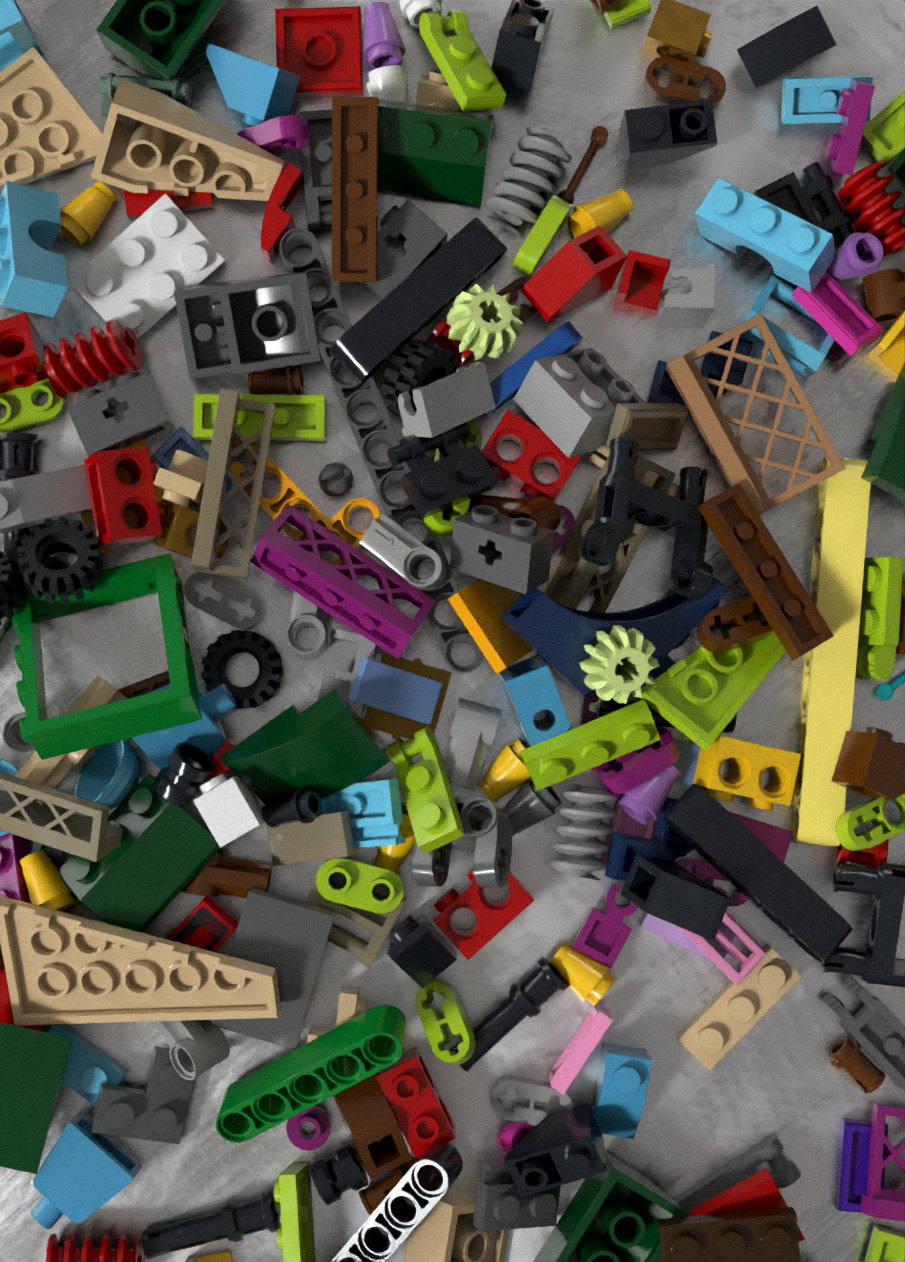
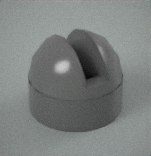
(339, 488)

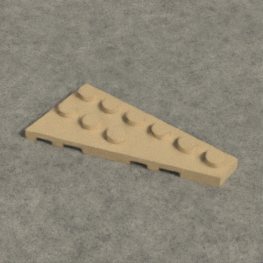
(40, 123)
(96, 972)

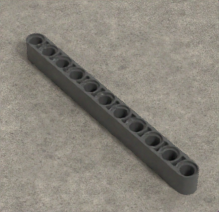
(367, 434)

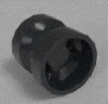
(182, 777)
(338, 1174)

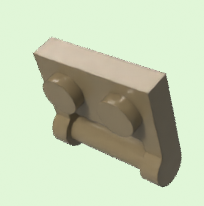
(375, 922)

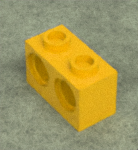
(747, 765)

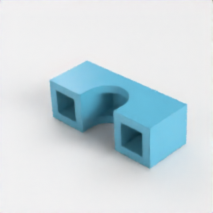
(790, 244)
(30, 273)

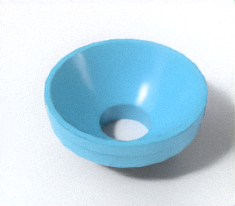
(109, 774)

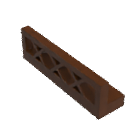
(355, 188)
(765, 571)

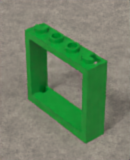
(121, 718)

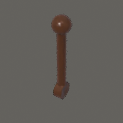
(598, 137)

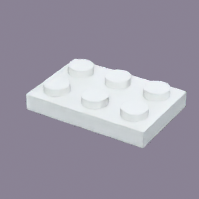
(143, 266)

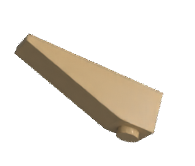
(172, 148)

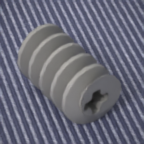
(528, 177)
(583, 831)

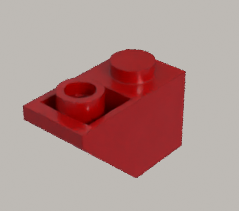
(575, 274)

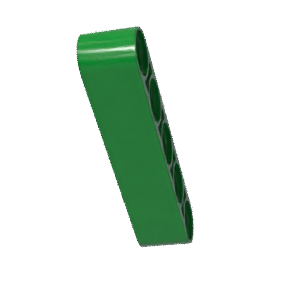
(312, 1073)

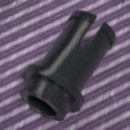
(300, 806)

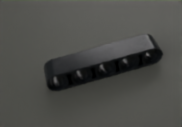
(418, 300)
(758, 873)
(395, 1214)

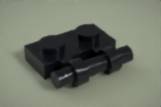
(793, 198)
(446, 481)

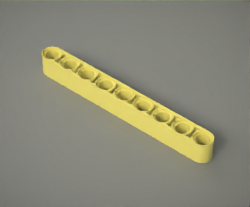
(832, 665)

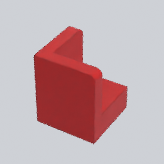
(641, 282)

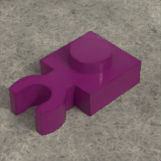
(603, 932)

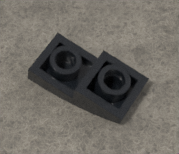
(786, 47)

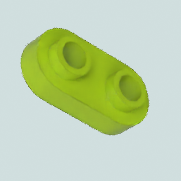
(24, 413)
(360, 879)

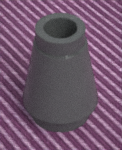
(531, 806)

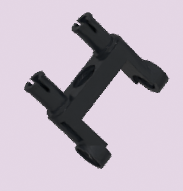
(626, 499)
(876, 960)

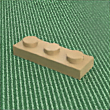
(737, 1009)

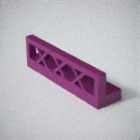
(337, 587)

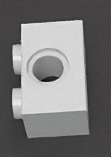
(228, 808)

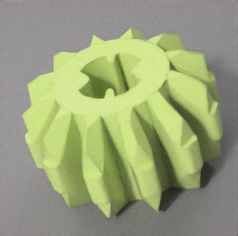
(484, 322)
(630, 673)

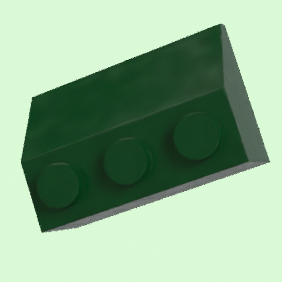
(156, 33)
(433, 151)
(156, 859)
(611, 1219)

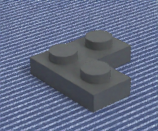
(149, 1113)

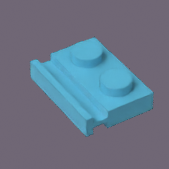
(373, 811)

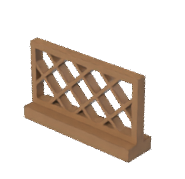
(715, 425)

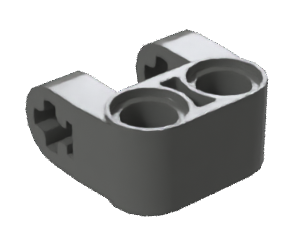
(491, 847)

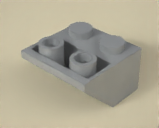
(574, 399)

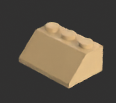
(449, 1233)

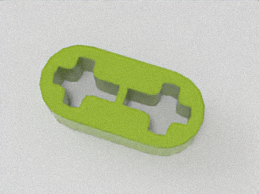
(542, 235)
(436, 1026)

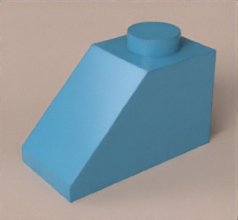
(252, 85)
(621, 1089)

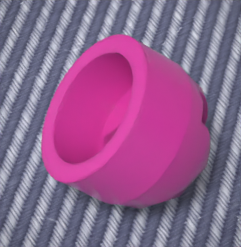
(511, 1134)

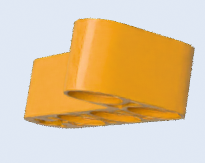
(292, 495)

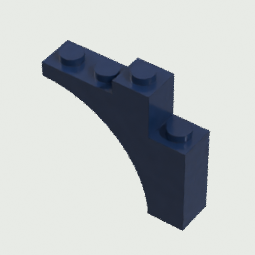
(561, 631)

